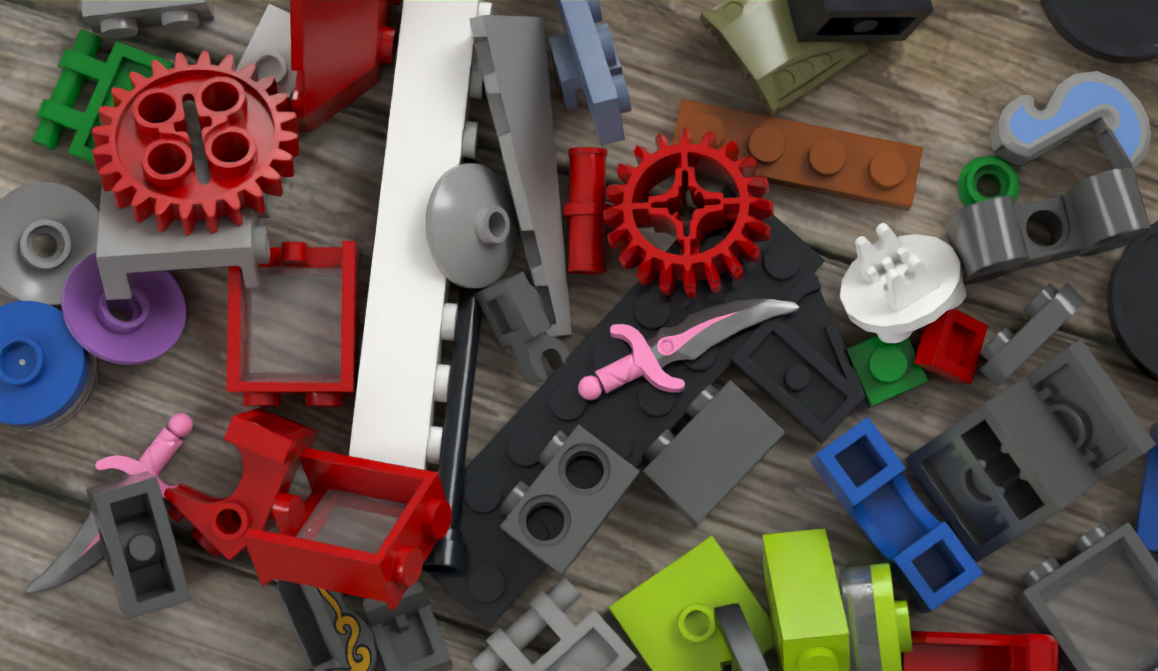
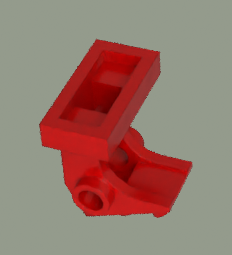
(270, 459)

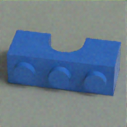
(877, 497)

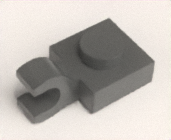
(519, 321)

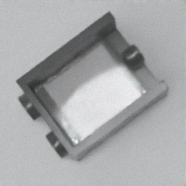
(1099, 602)

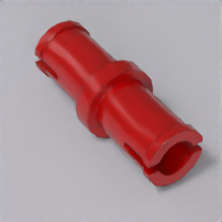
(586, 210)

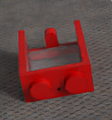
(295, 328)
(358, 529)

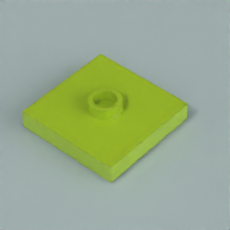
(674, 612)

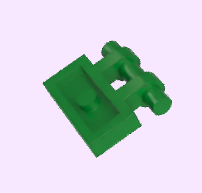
(76, 67)

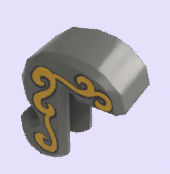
(327, 629)

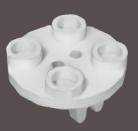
(901, 283)

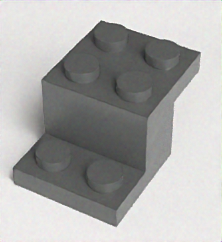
(1030, 451)

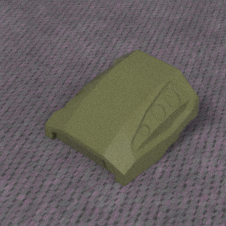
(768, 52)

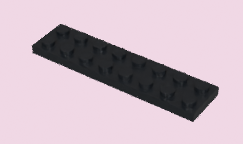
(622, 419)

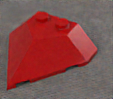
(337, 54)

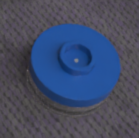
(42, 368)

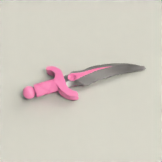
(679, 342)
(86, 545)

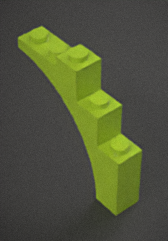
(805, 602)

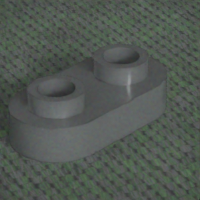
(1047, 313)

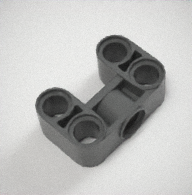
(1086, 221)

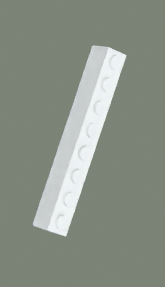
(407, 291)

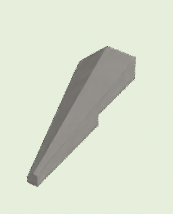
(518, 92)

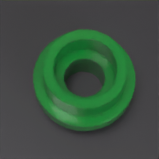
(987, 167)

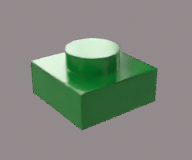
(885, 369)

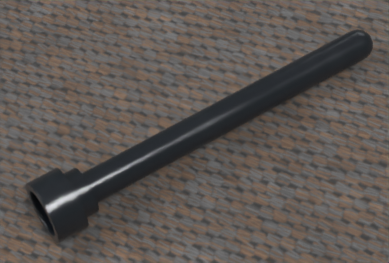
(449, 553)

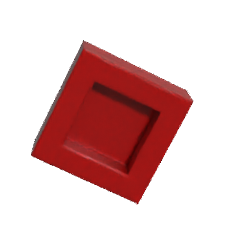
(952, 346)

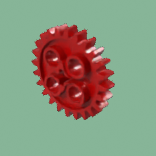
(138, 150)

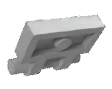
(582, 647)

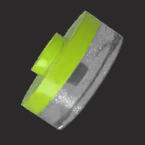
(875, 621)

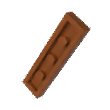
(811, 155)

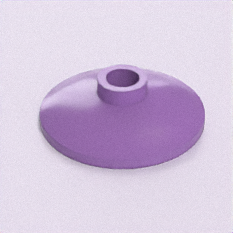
(153, 314)

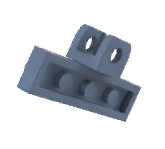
(589, 60)

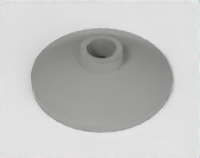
(51, 212)
(471, 225)

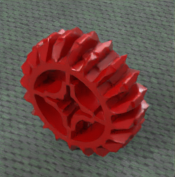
(712, 212)

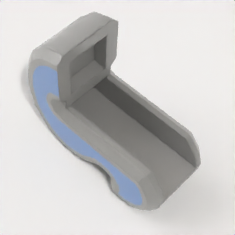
(1072, 108)

